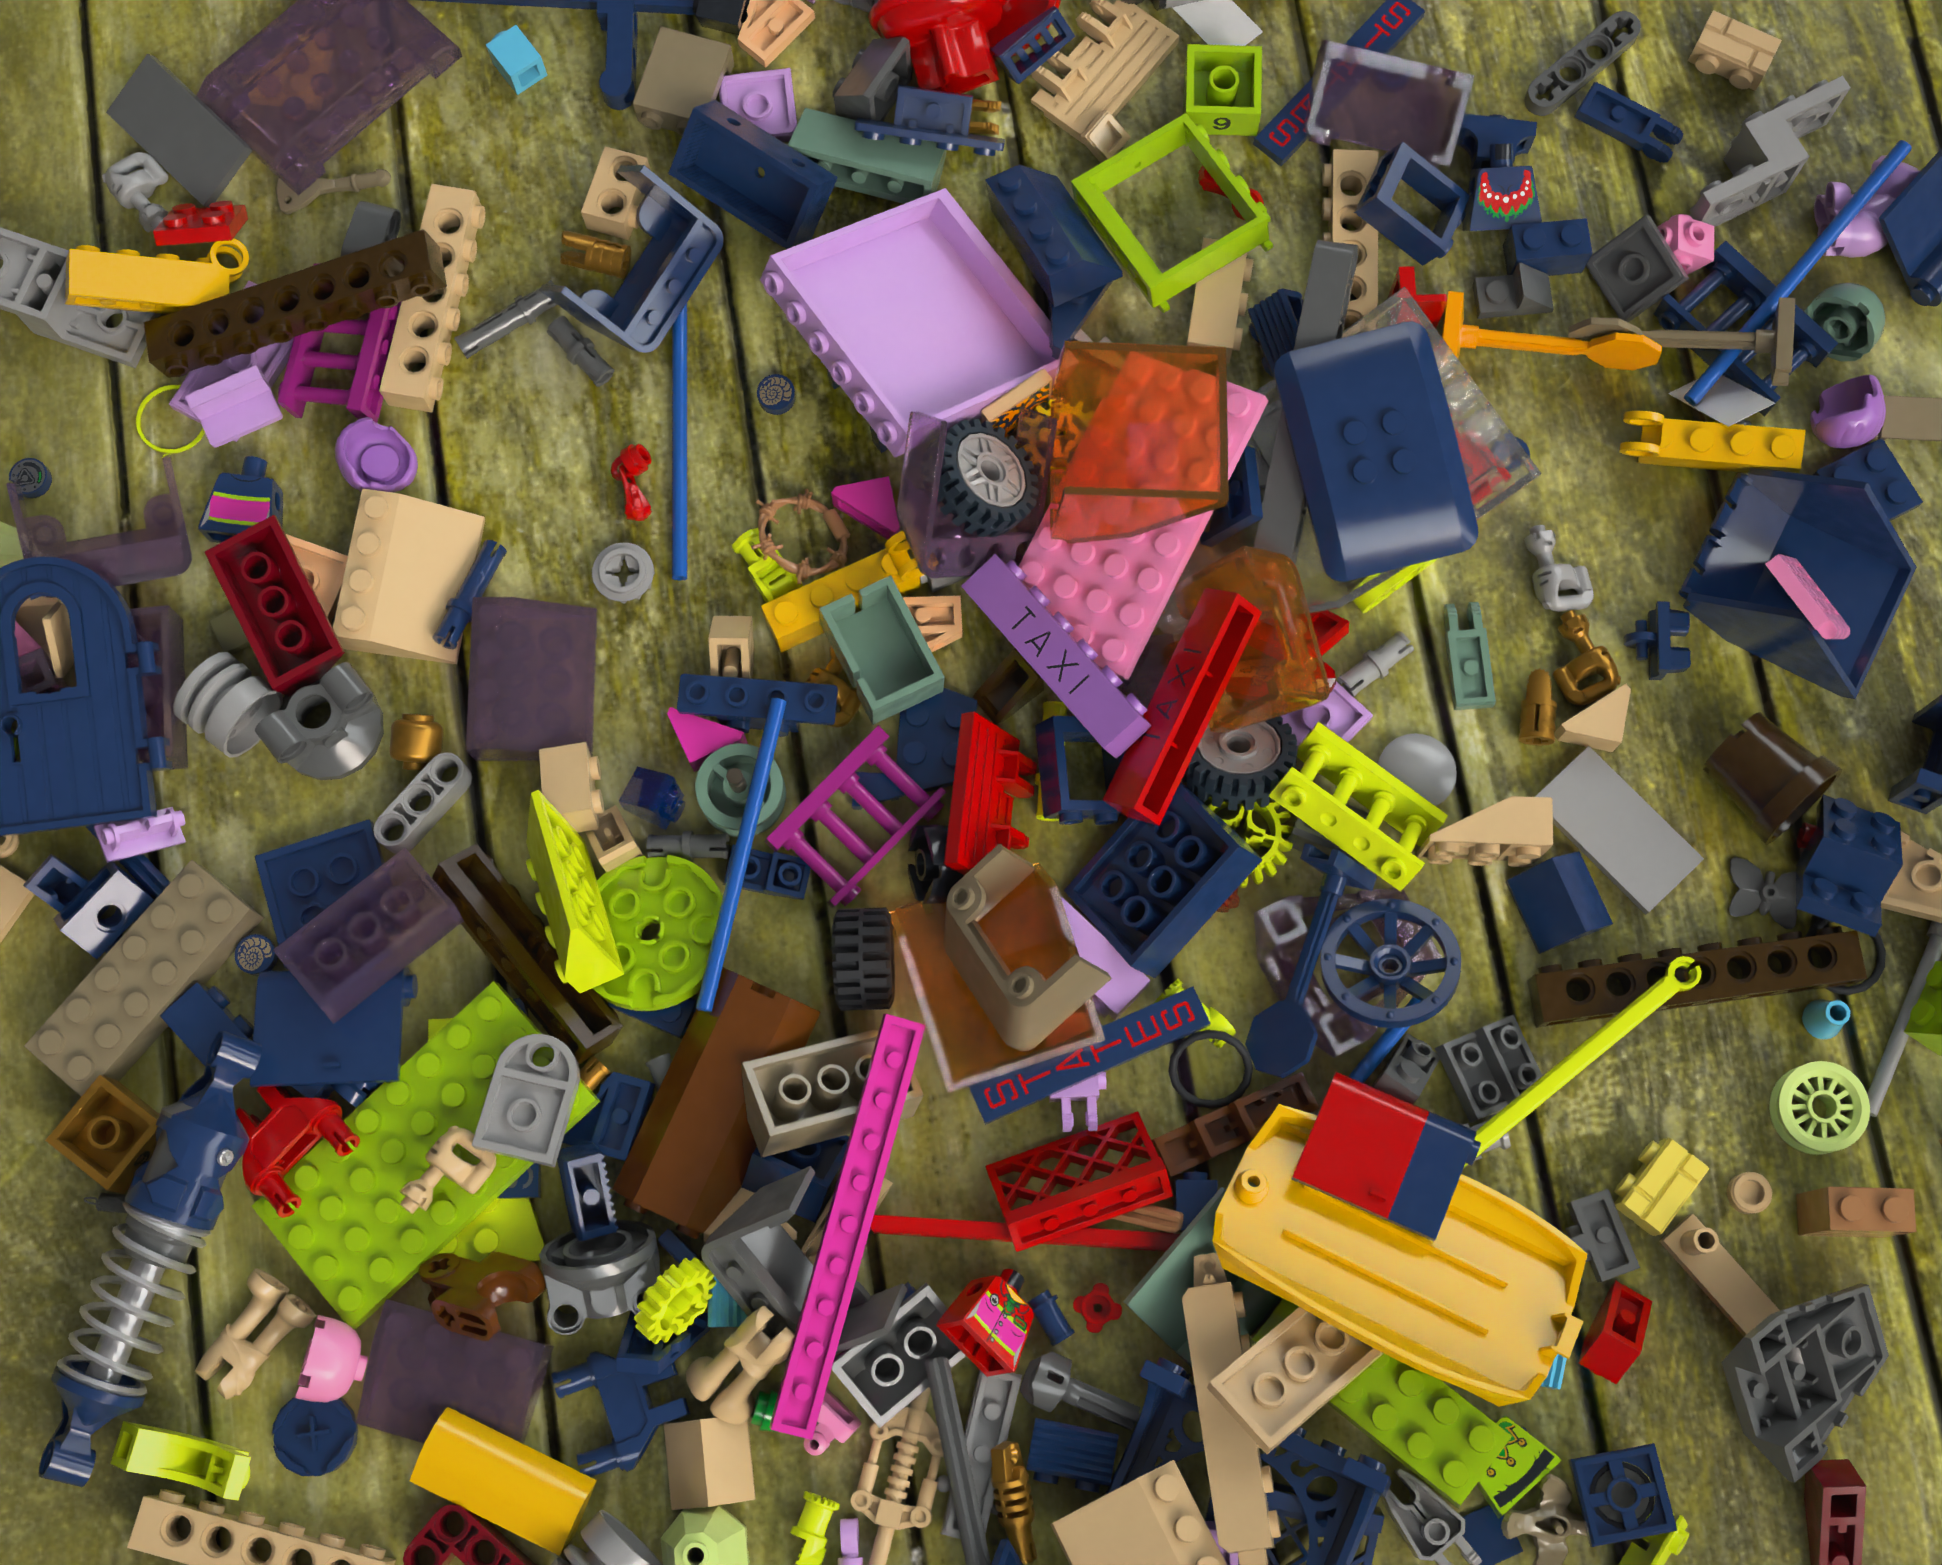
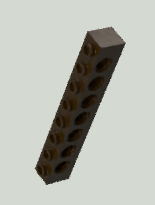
(295, 304)
(1840, 967)

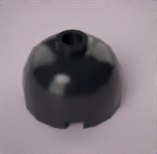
(930, 876)

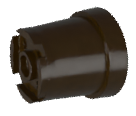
(1770, 776)

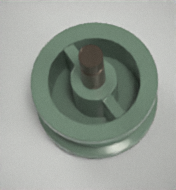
(724, 787)

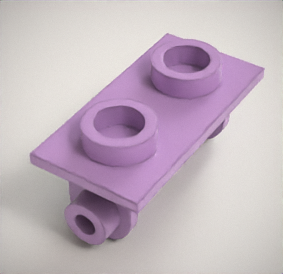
(141, 836)

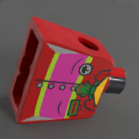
(990, 1322)

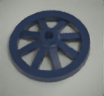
(1390, 957)

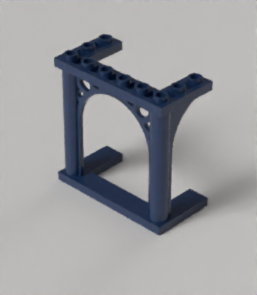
(1358, 1482)

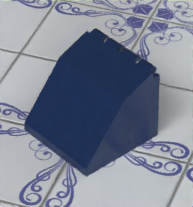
(1841, 543)

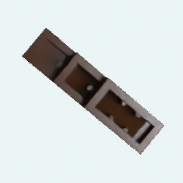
(1230, 1125)

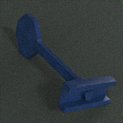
(1284, 1033)

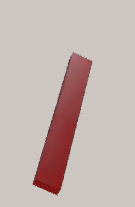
(999, 1232)

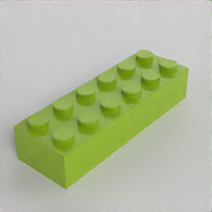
(1416, 1421)

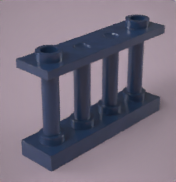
(1752, 288)

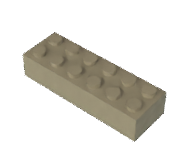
(159, 958)

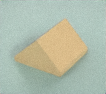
(708, 1463)

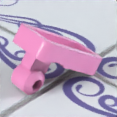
(834, 1422)

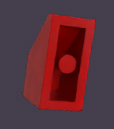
(1616, 1333)

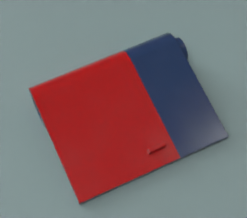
(1385, 1156)

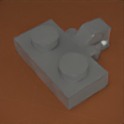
(1601, 1235)

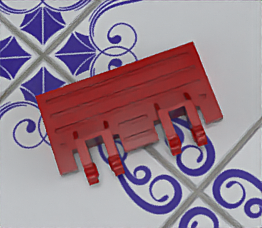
(980, 809)

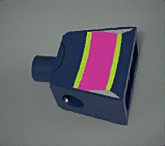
(241, 501)

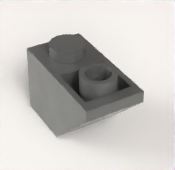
(1407, 1070)

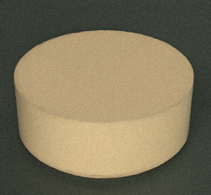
(1749, 1193)

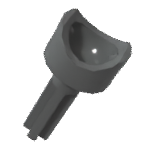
(1049, 1381)

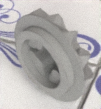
(610, 562)

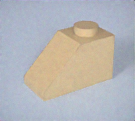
(731, 646)

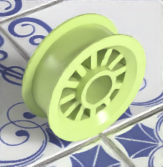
(1850, 1089)

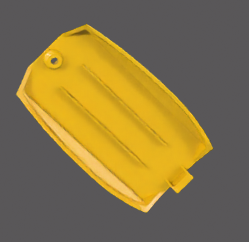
(1471, 1308)

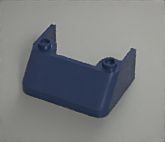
(663, 276)

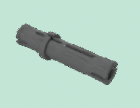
(502, 323)

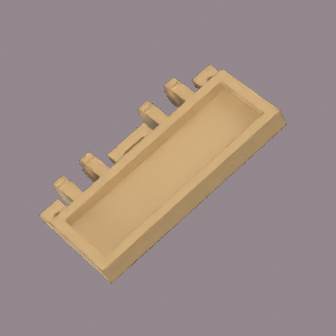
(1103, 73)

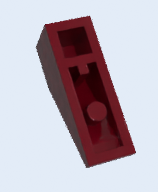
(1835, 1513)

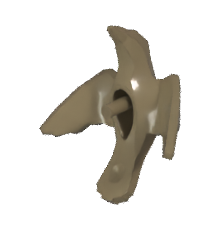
(1547, 1522)

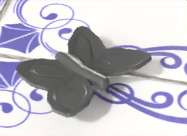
(1766, 895)

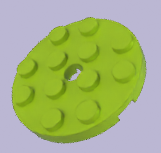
(685, 906)

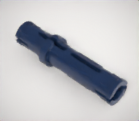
(460, 608)

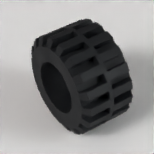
(863, 959)

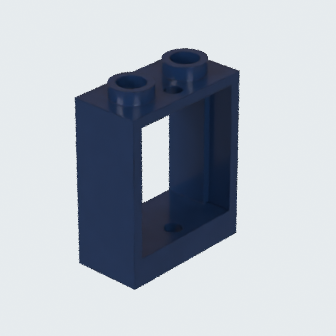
(1398, 224)
(1053, 773)

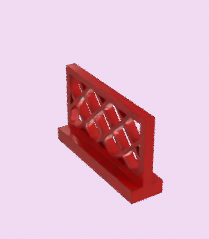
(1086, 1201)

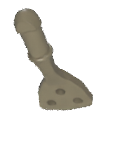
(322, 186)

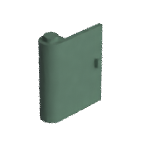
(1160, 1293)

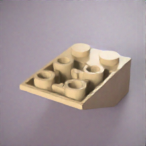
(1509, 831)

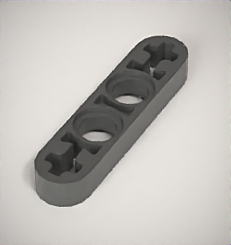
(1581, 62)

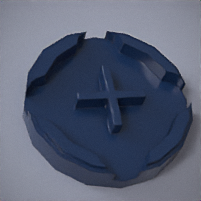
(314, 1436)

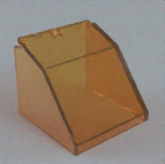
(1138, 439)
(1025, 930)

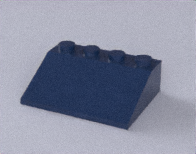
(1162, 882)

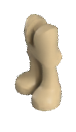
(757, 1355)
(248, 1356)

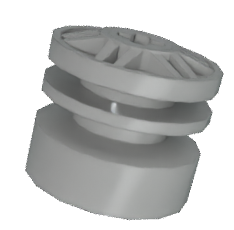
(226, 703)
(609, 1544)

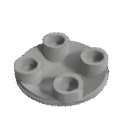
(1421, 765)

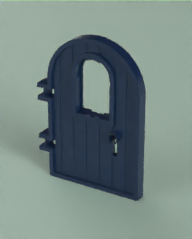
(84, 740)

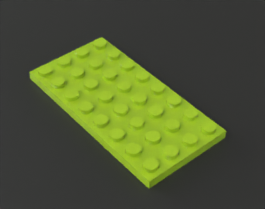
(350, 1222)

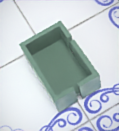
(882, 650)

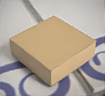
(1104, 136)

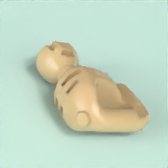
(446, 1163)

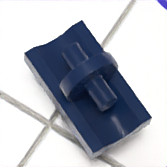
(1661, 625)

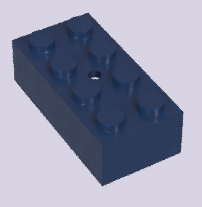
(722, 161)

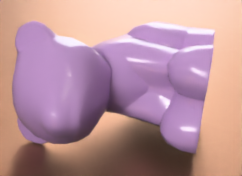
(1864, 232)

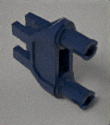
(627, 1409)

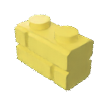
(1659, 1185)

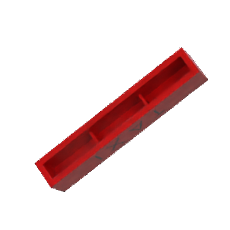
(1183, 705)

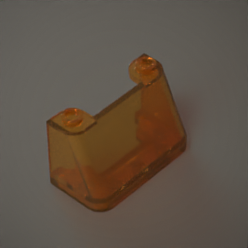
(1282, 659)

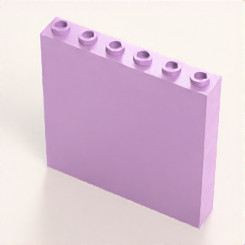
(912, 315)

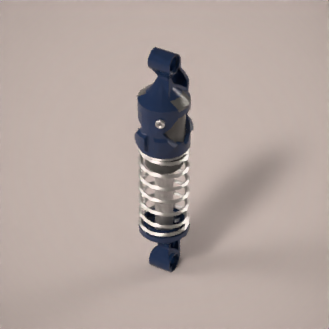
(169, 1210)

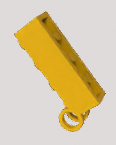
(149, 283)
(1713, 444)
(796, 615)

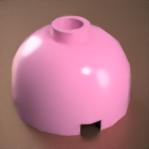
(330, 1361)

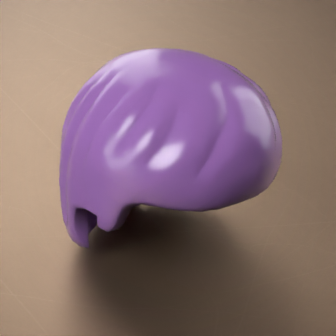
(1850, 413)
(375, 457)

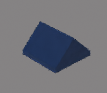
(1558, 901)

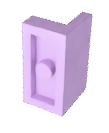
(235, 406)

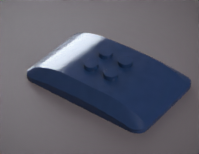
(1376, 451)

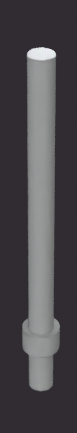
(1898, 1038)

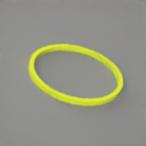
(138, 423)

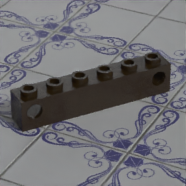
(522, 954)

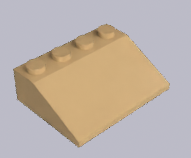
(401, 574)
(1140, 1524)

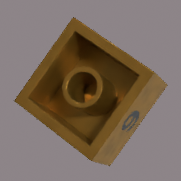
(107, 1134)

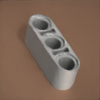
(426, 783)

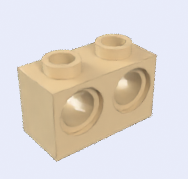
(609, 192)

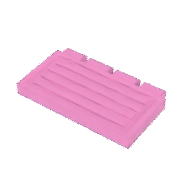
(1808, 597)

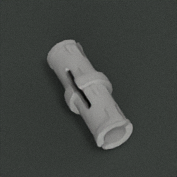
(1376, 663)

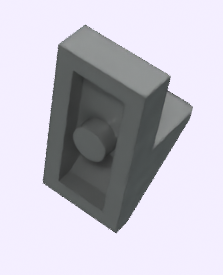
(1513, 295)

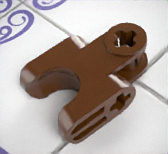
(468, 1291)

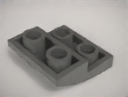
(1489, 1067)

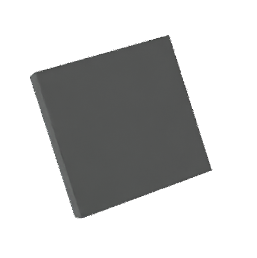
(1636, 269)

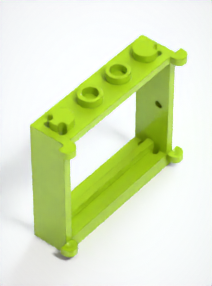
(1152, 283)

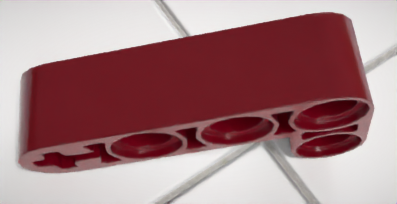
(465, 1545)

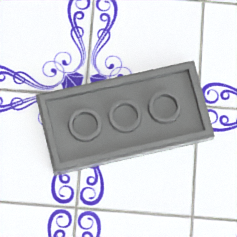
(1619, 830)

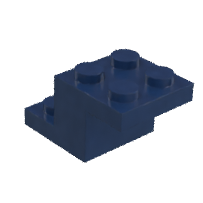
(1849, 865)

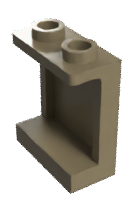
(678, 77)

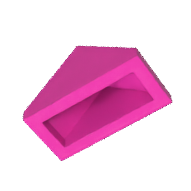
(870, 504)
(701, 736)

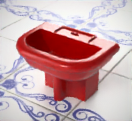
(945, 39)

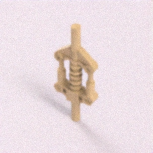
(890, 1514)

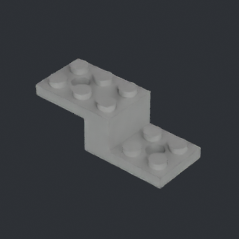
(1768, 153)
(35, 291)

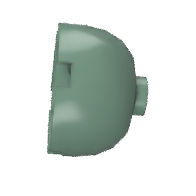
(1851, 317)

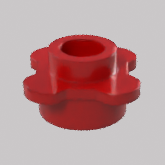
(1085, 1306)

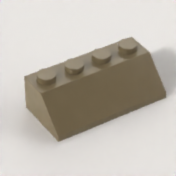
(811, 1092)

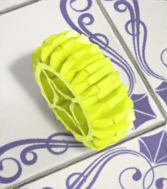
(1258, 837)

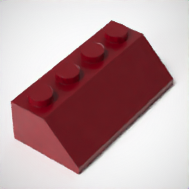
(276, 606)

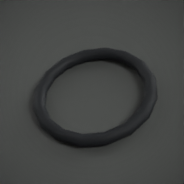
(1880, 965)
(1213, 1035)

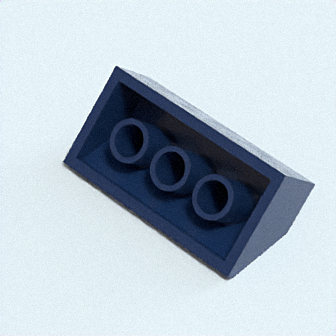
(1050, 233)

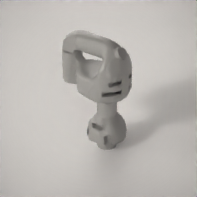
(135, 188)
(1556, 577)

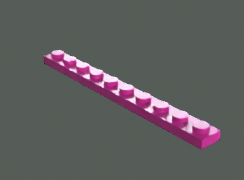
(847, 1227)

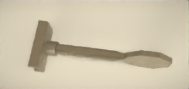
(1775, 341)

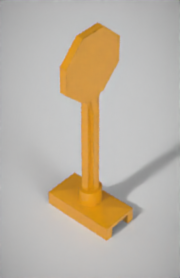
(1610, 351)

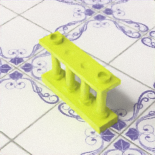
(1370, 786)

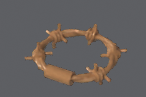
(832, 519)

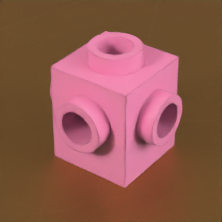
(1689, 240)

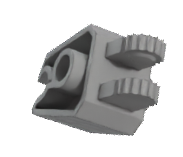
(1428, 1523)

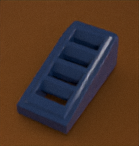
(1026, 34)

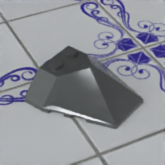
(1801, 1374)

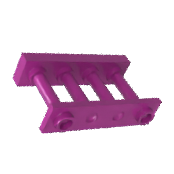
(364, 396)
(846, 780)

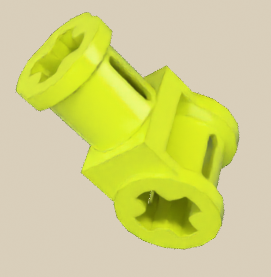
(766, 574)

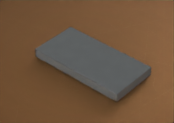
(179, 130)

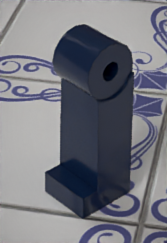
(619, 78)

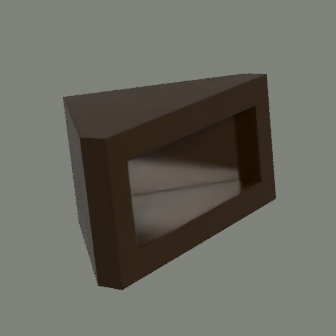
(1009, 688)

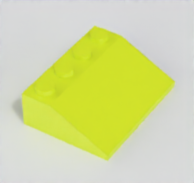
(570, 899)

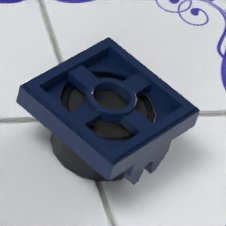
(1622, 1495)

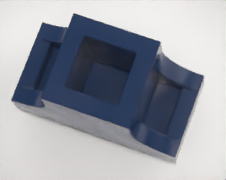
(1482, 131)

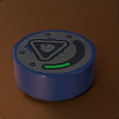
(33, 477)

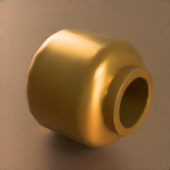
(415, 740)

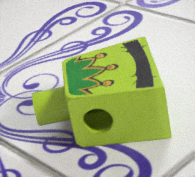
(1515, 1469)

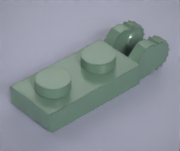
(1468, 660)

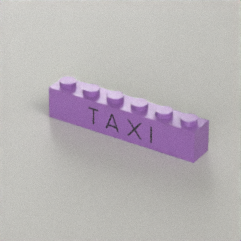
(1056, 656)

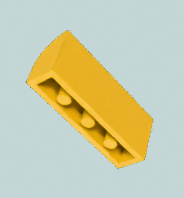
(503, 1481)

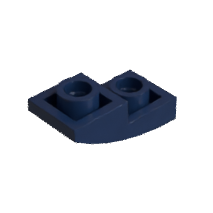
(774, 874)

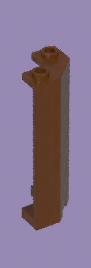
(697, 1129)

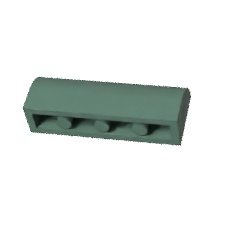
(868, 165)

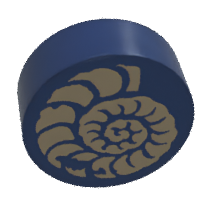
(776, 394)
(255, 954)

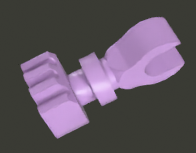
(849, 1542)

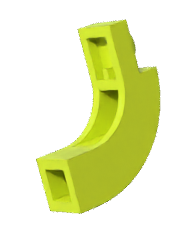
(182, 1458)

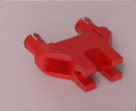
(285, 1138)

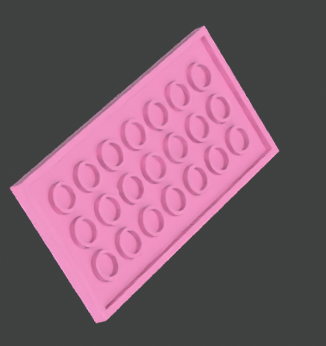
(1121, 586)

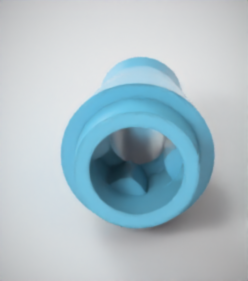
(1825, 1018)

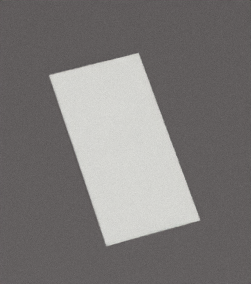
(1219, 22)
(1726, 401)

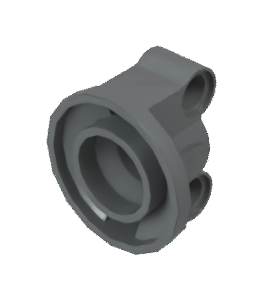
(342, 742)
(599, 1274)

